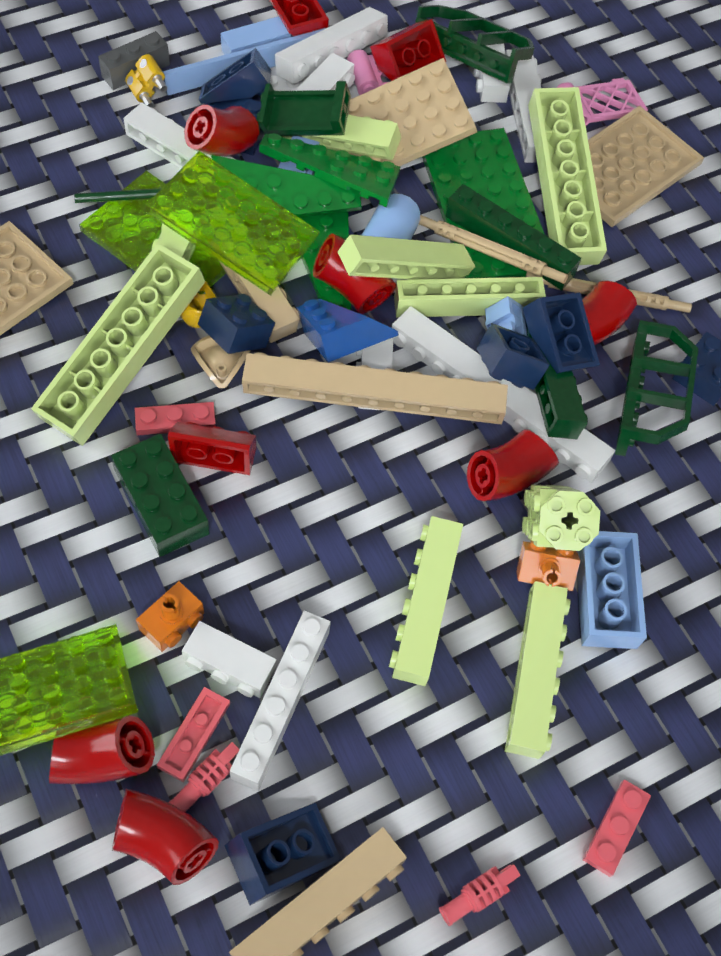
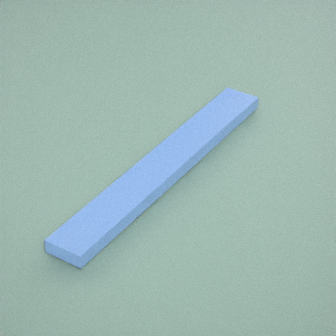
(198, 73)

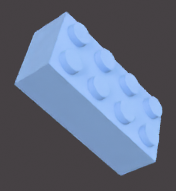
(611, 592)

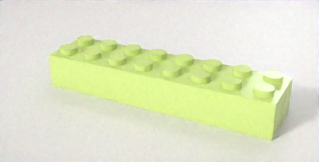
(567, 172)
(119, 344)

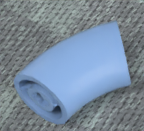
(395, 221)

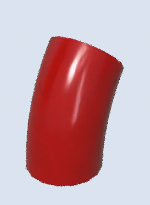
(221, 131)
(360, 291)
(608, 308)
(510, 467)
(102, 753)
(163, 837)

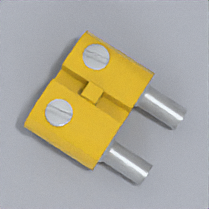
(145, 78)

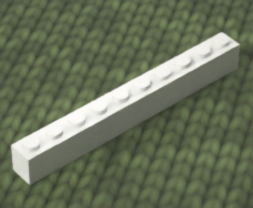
(456, 360)

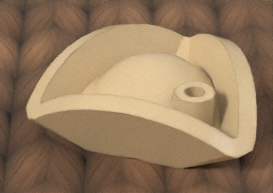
(216, 362)

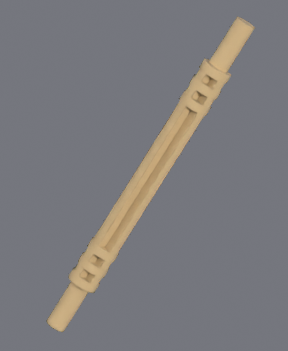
(493, 249)
(643, 299)

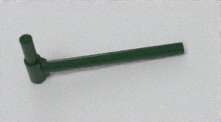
(115, 195)

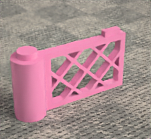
(365, 71)
(611, 88)

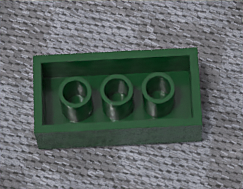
(160, 495)

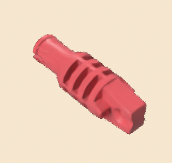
(206, 777)
(479, 893)

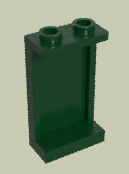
(304, 111)

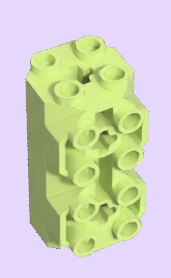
(560, 517)

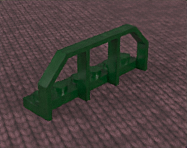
(475, 52)
(636, 394)

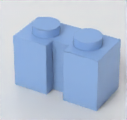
(507, 314)

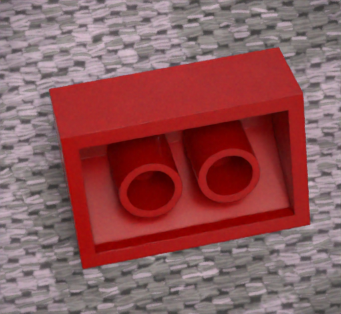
(301, 15)
(408, 50)
(212, 447)

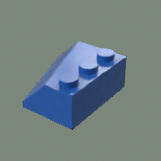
(339, 330)

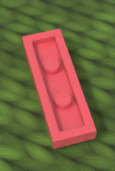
(162, 418)
(193, 734)
(617, 828)

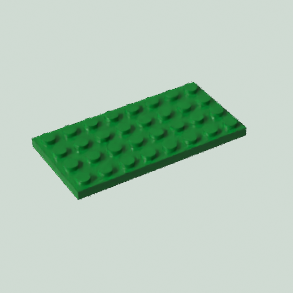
(489, 168)

